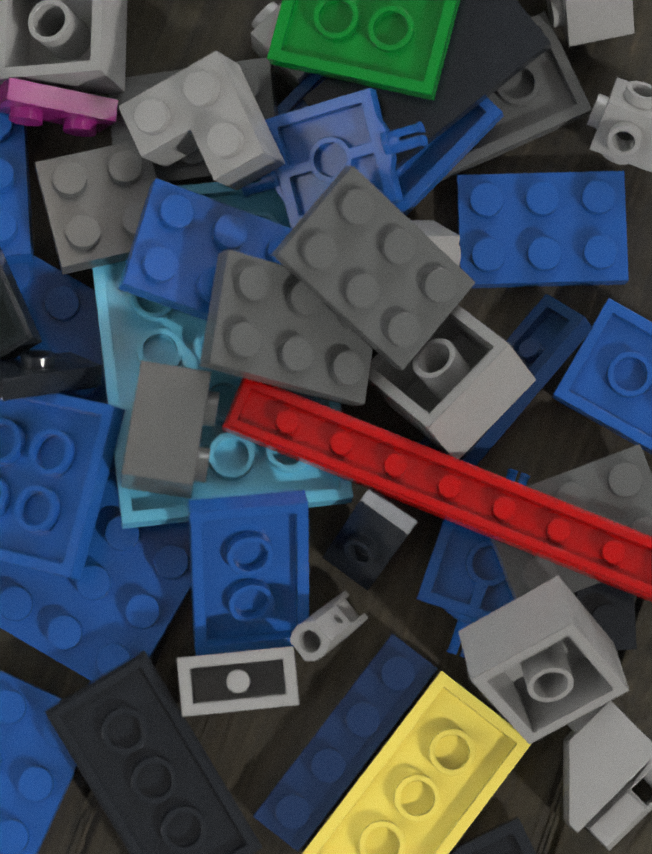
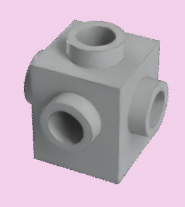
(624, 124)

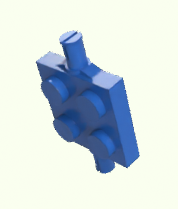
(327, 138)
(465, 575)

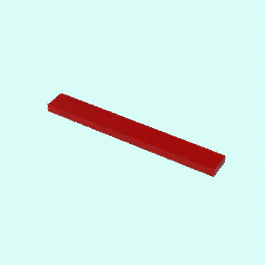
(443, 486)

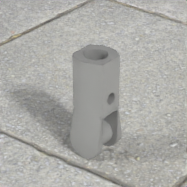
(326, 628)
(621, 812)

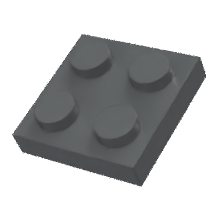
(94, 203)

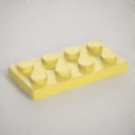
(425, 778)

